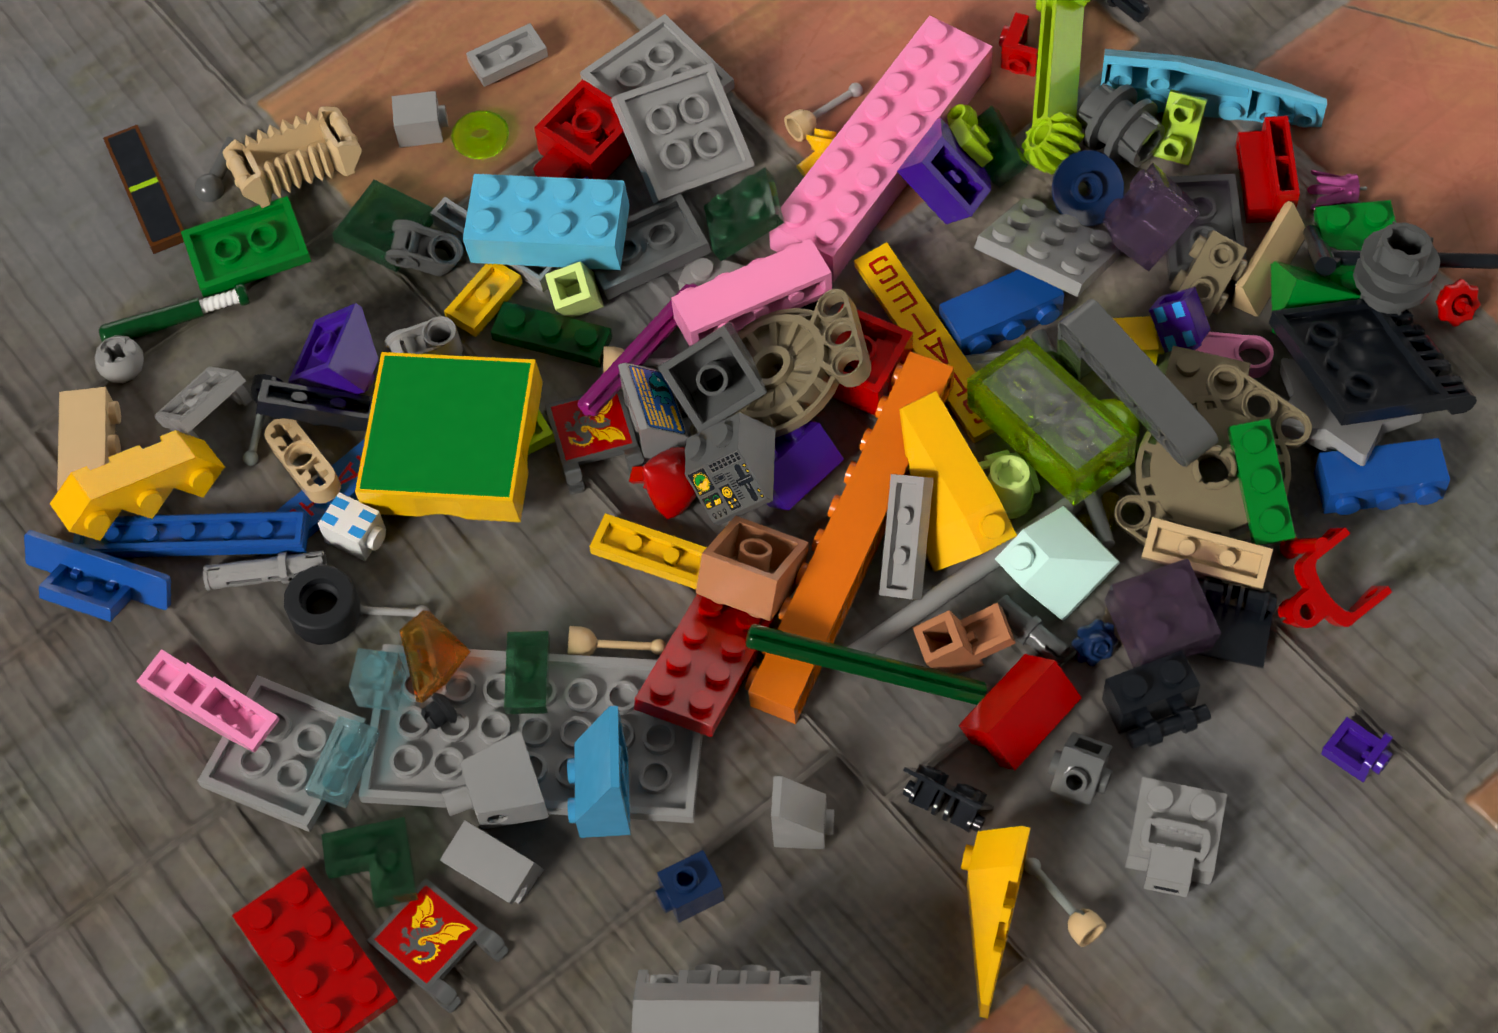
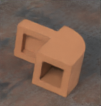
(962, 644)

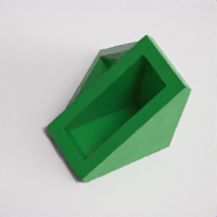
(1301, 287)

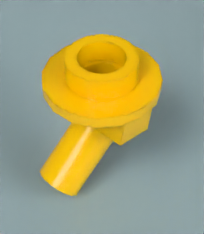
(819, 143)

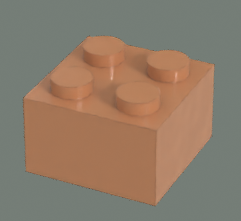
(751, 568)

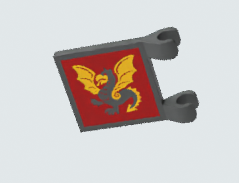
(592, 438)
(430, 938)

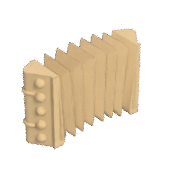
(292, 155)

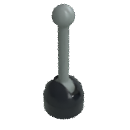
(251, 457)

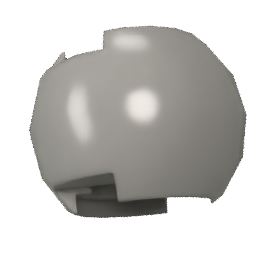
(119, 359)

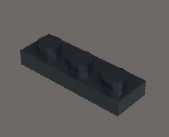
(314, 405)

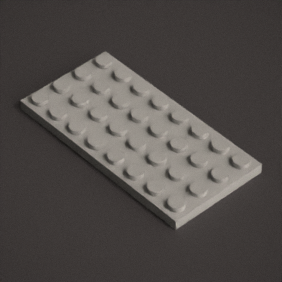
(419, 763)

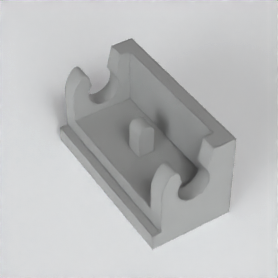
(491, 864)

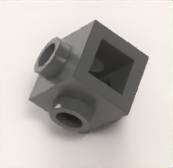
(1080, 769)

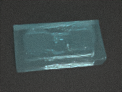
(342, 761)

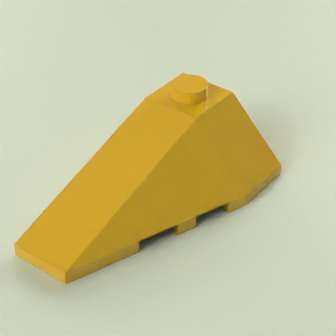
(964, 505)
(993, 884)

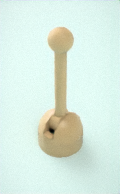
(584, 642)

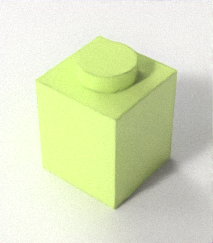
(574, 290)

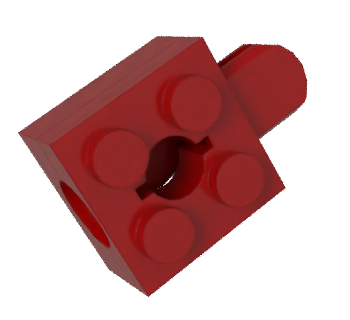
(570, 133)
(886, 348)

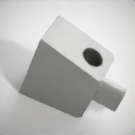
(499, 786)

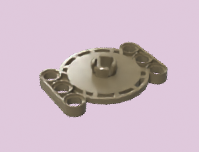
(808, 355)
(1178, 490)

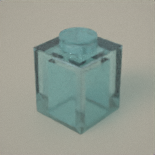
(377, 679)

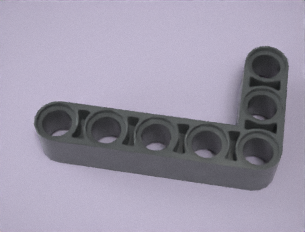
(1094, 341)

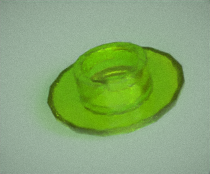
(483, 146)

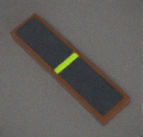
(145, 188)

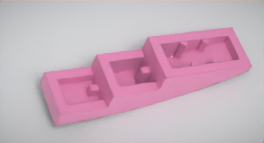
(208, 701)

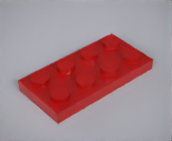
(700, 667)
(314, 956)

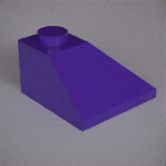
(338, 353)

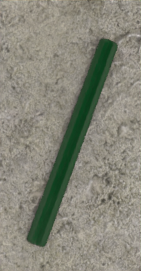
(865, 664)

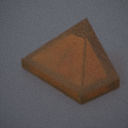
(431, 654)

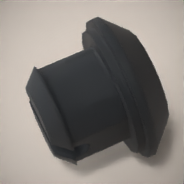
(439, 711)

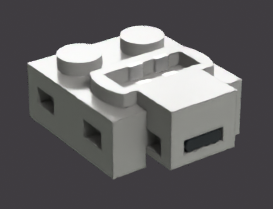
(1175, 835)

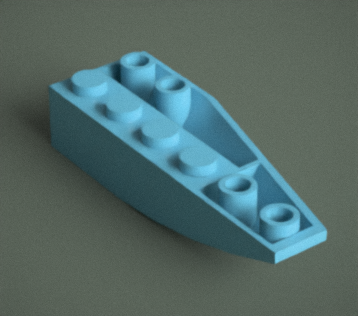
(1230, 90)

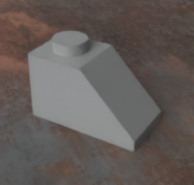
(799, 815)

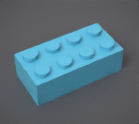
(546, 221)

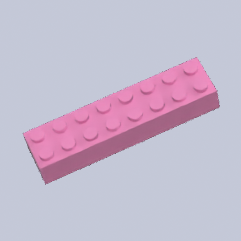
(858, 172)

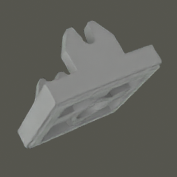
(201, 398)

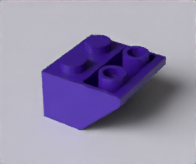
(945, 175)
(801, 463)

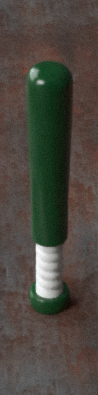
(172, 315)

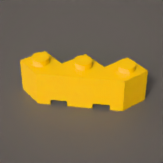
(135, 482)

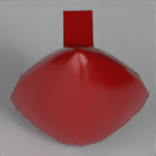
(666, 482)

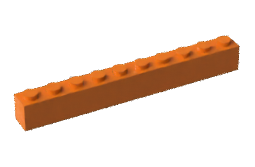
(847, 544)

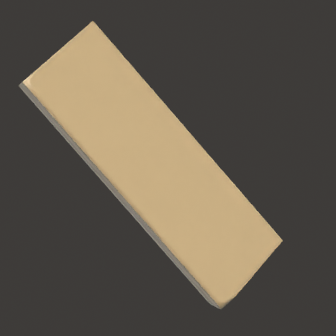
(1278, 245)

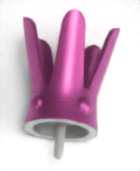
(1336, 189)

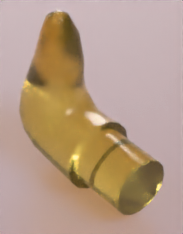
(1109, 503)

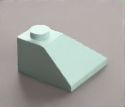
(1058, 561)

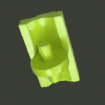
(1182, 124)

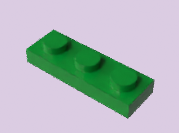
(1261, 482)

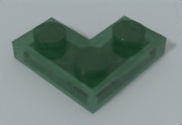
(377, 848)

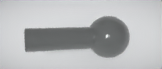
(210, 186)

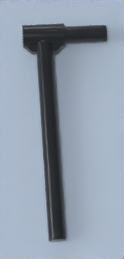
(1327, 259)

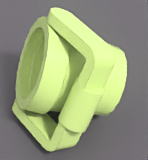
(1012, 480)

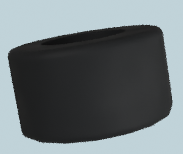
(311, 585)

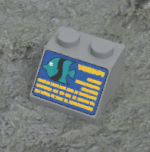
(652, 410)

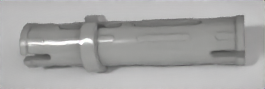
(258, 571)

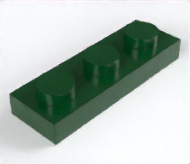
(551, 334)

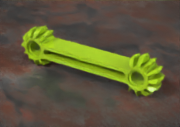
(1054, 125)

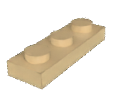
(1208, 553)

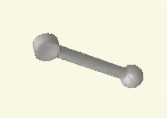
(392, 611)

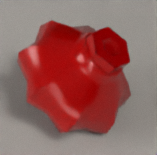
(1457, 302)

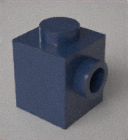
(689, 887)

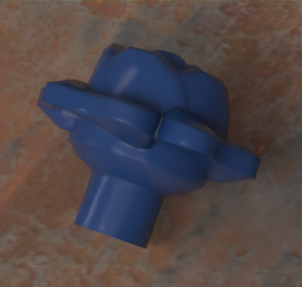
(1094, 642)

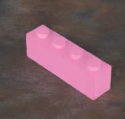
(763, 286)

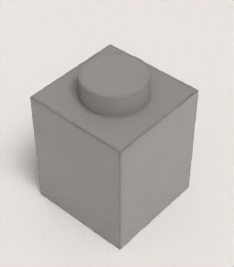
(418, 119)

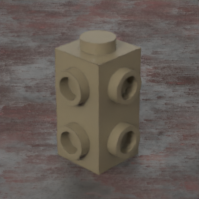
(1214, 264)

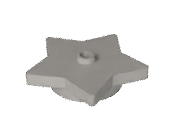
(1327, 434)

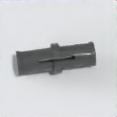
(1032, 631)

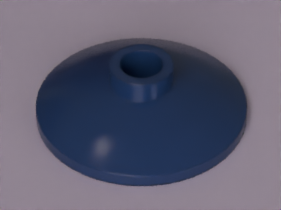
(1102, 181)

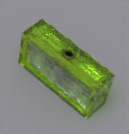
(1051, 420)

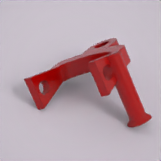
(1312, 601)

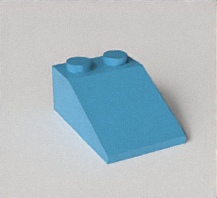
(600, 779)

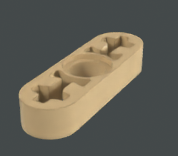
(303, 474)

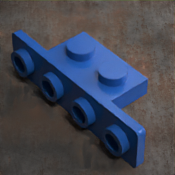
(93, 580)

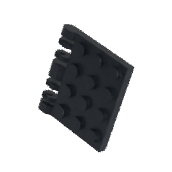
(1370, 362)

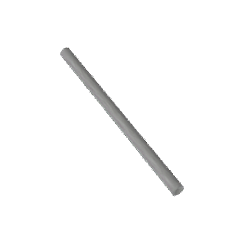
(957, 582)

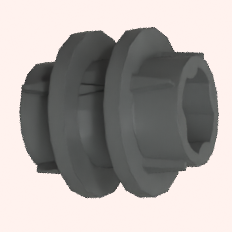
(1120, 124)
(1396, 268)

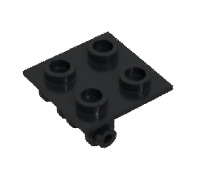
(1243, 619)
(931, 781)

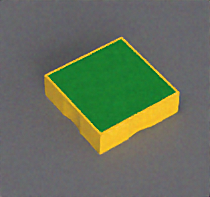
(450, 436)

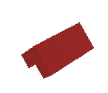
(1267, 169)
(1021, 710)

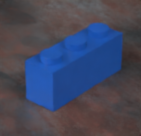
(1000, 311)
(1390, 478)

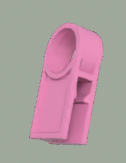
(1231, 345)

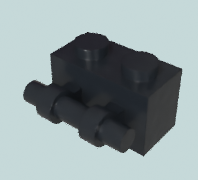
(1151, 693)

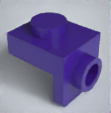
(1358, 750)

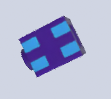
(1180, 320)

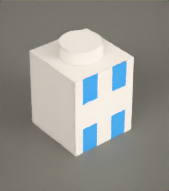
(352, 527)

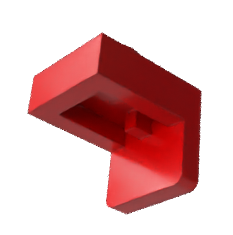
(1014, 53)

